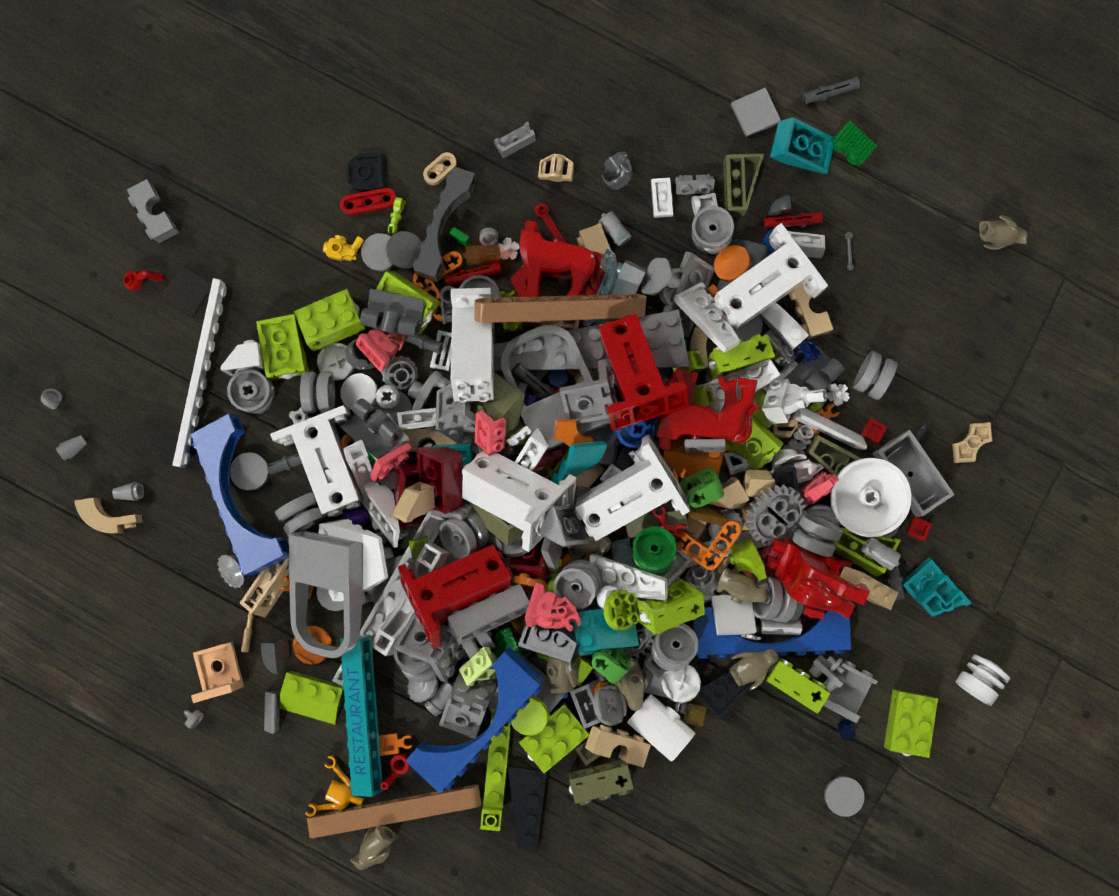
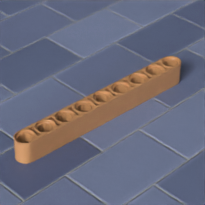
(558, 308)
(394, 811)

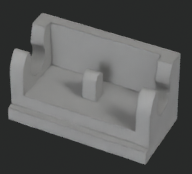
(515, 140)

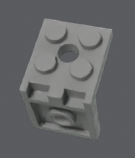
(598, 394)
(454, 418)
(441, 658)
(468, 704)

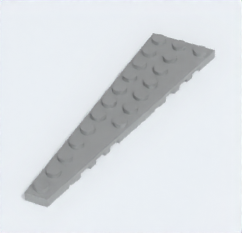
(552, 352)

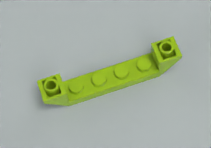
(495, 779)

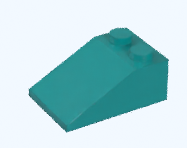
(802, 146)
(597, 635)

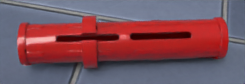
(793, 220)
(458, 278)

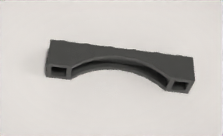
(458, 189)

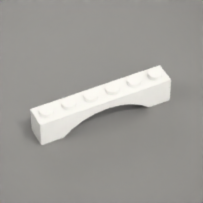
(430, 559)

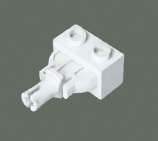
(787, 398)

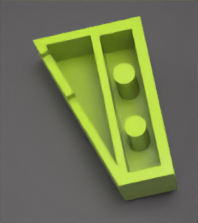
(850, 548)

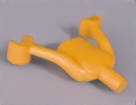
(337, 793)

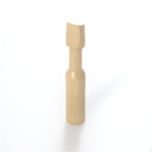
(247, 634)

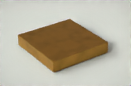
(707, 513)

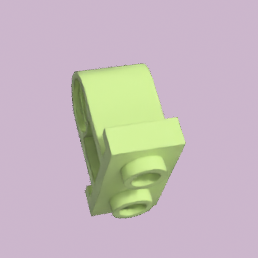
(479, 667)

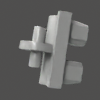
(831, 669)

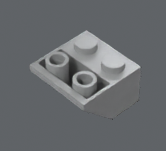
(583, 700)

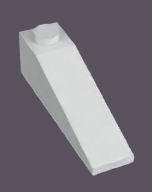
(783, 324)
(381, 504)

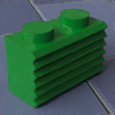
(853, 144)

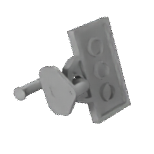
(671, 281)

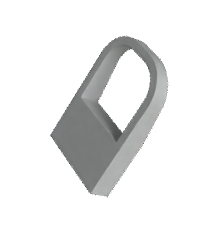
(544, 412)
(331, 565)

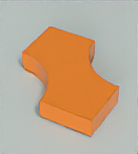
(567, 432)

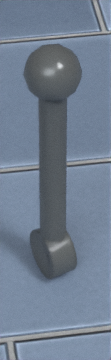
(848, 236)

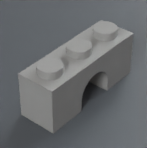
(144, 197)

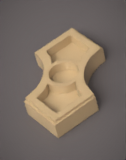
(977, 436)

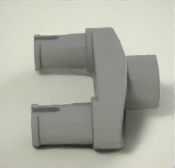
(421, 392)

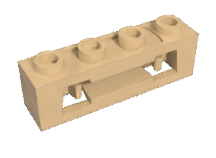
(269, 582)

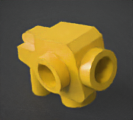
(339, 250)

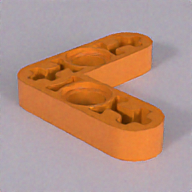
(452, 268)
(706, 551)

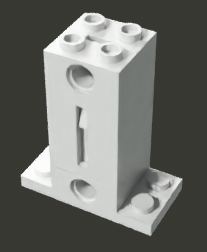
(769, 281)
(471, 348)
(324, 460)
(514, 493)
(630, 494)

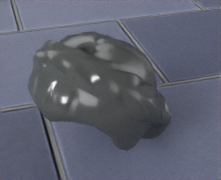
(617, 171)
(357, 358)

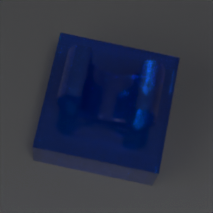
(809, 350)

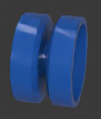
(632, 435)

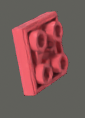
(390, 462)

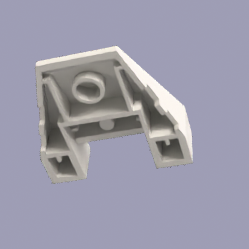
(372, 552)

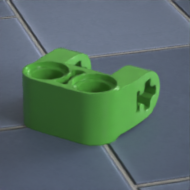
(706, 483)
(615, 664)

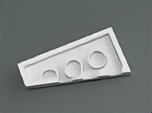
(708, 318)
(764, 372)
(630, 579)

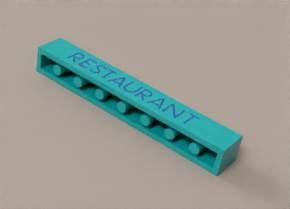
(362, 719)

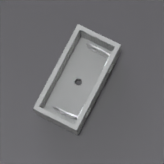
(926, 483)

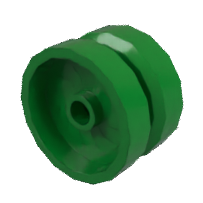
(654, 550)

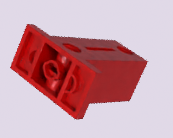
(637, 375)
(454, 588)

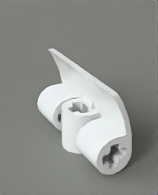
(661, 727)

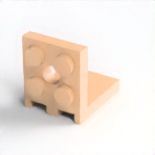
(217, 682)

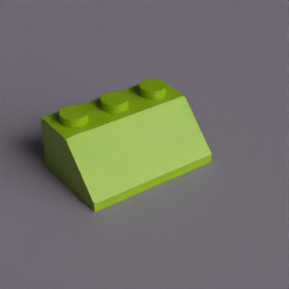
(311, 697)

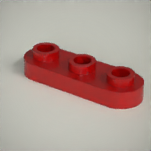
(359, 201)

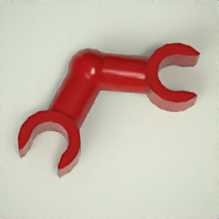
(663, 524)

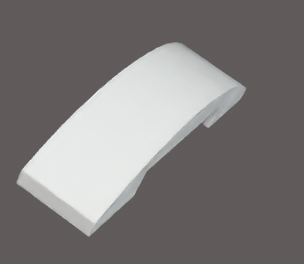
(359, 465)

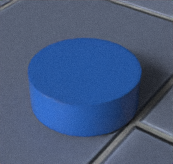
(558, 378)

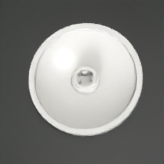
(871, 497)

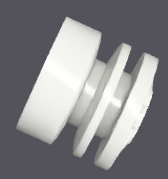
(982, 679)

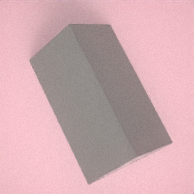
(563, 526)

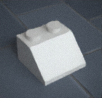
(244, 357)

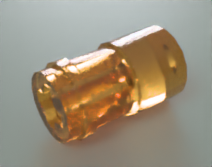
(482, 254)

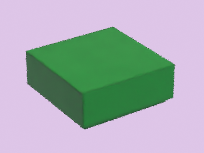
(460, 236)

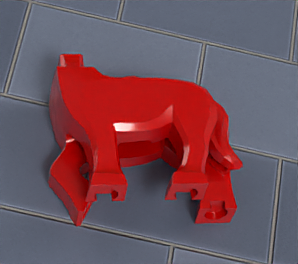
(555, 260)
(702, 422)
(815, 578)

